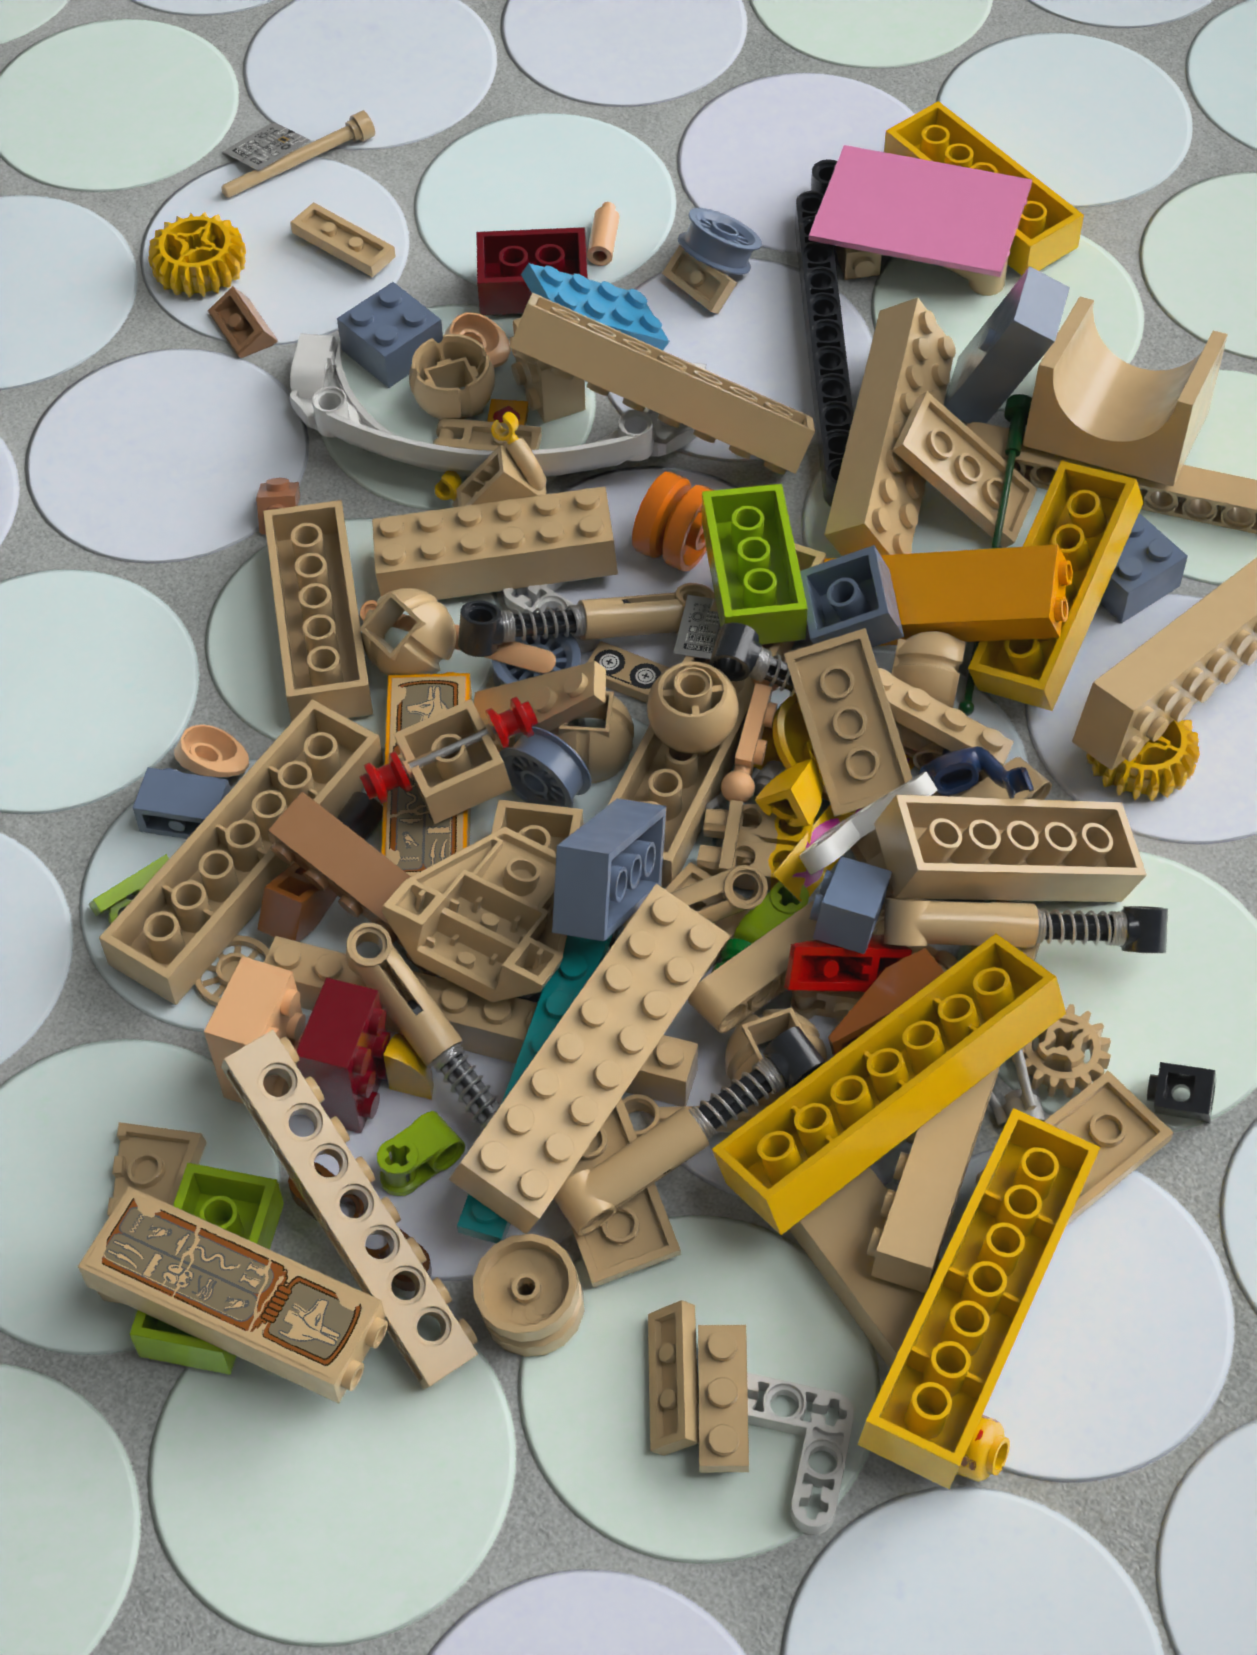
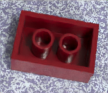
(507, 253)
(346, 1051)

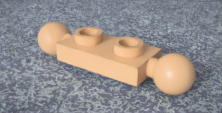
(751, 749)

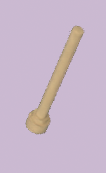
(357, 128)

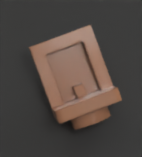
(276, 494)

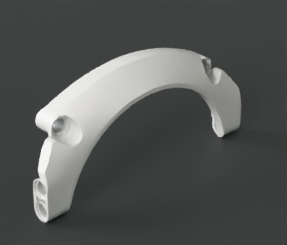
(328, 404)

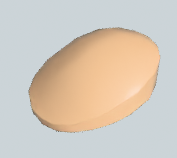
(484, 331)
(211, 752)

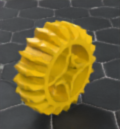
(197, 254)
(1158, 766)

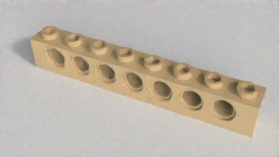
(275, 1056)

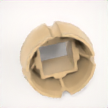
(444, 368)
(423, 646)
(930, 663)
(602, 749)
(754, 1030)

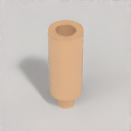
(603, 234)

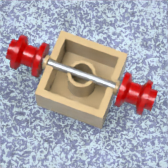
(452, 758)

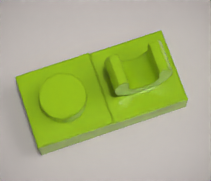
(116, 897)

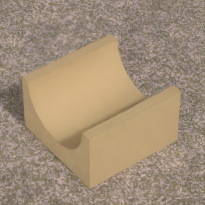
(1115, 413)

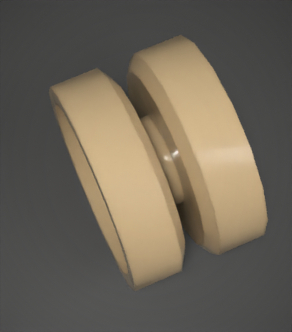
(528, 1294)

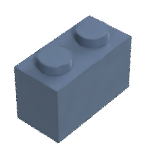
(176, 801)
(850, 904)

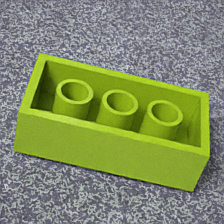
(754, 561)
(238, 1204)

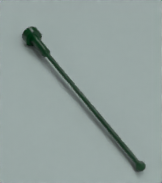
(1016, 413)

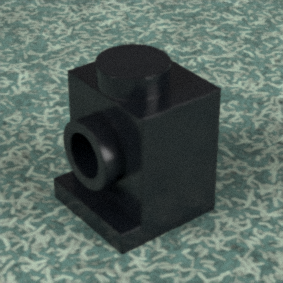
(1198, 1081)

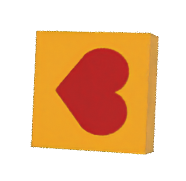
(499, 407)

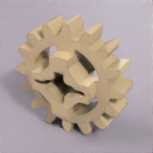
(1061, 1054)

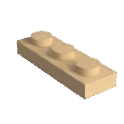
(343, 239)
(673, 1378)
(723, 1399)

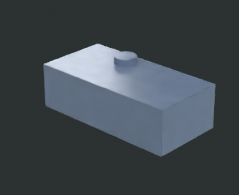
(1006, 347)
(608, 869)

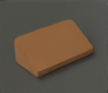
(241, 323)

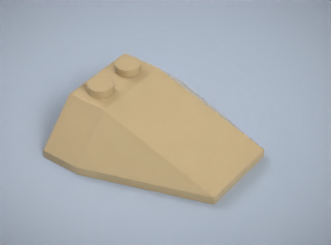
(483, 917)

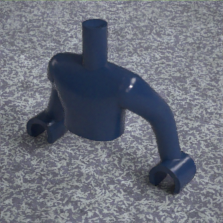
(961, 769)

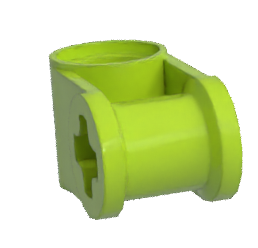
(773, 910)
(420, 1152)

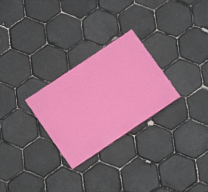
(921, 210)

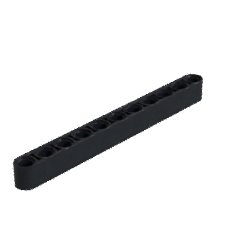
(824, 343)

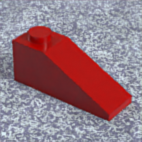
(828, 967)

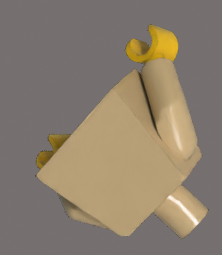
(504, 475)

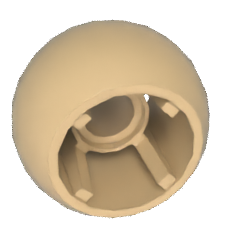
(692, 707)

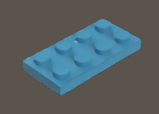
(602, 302)

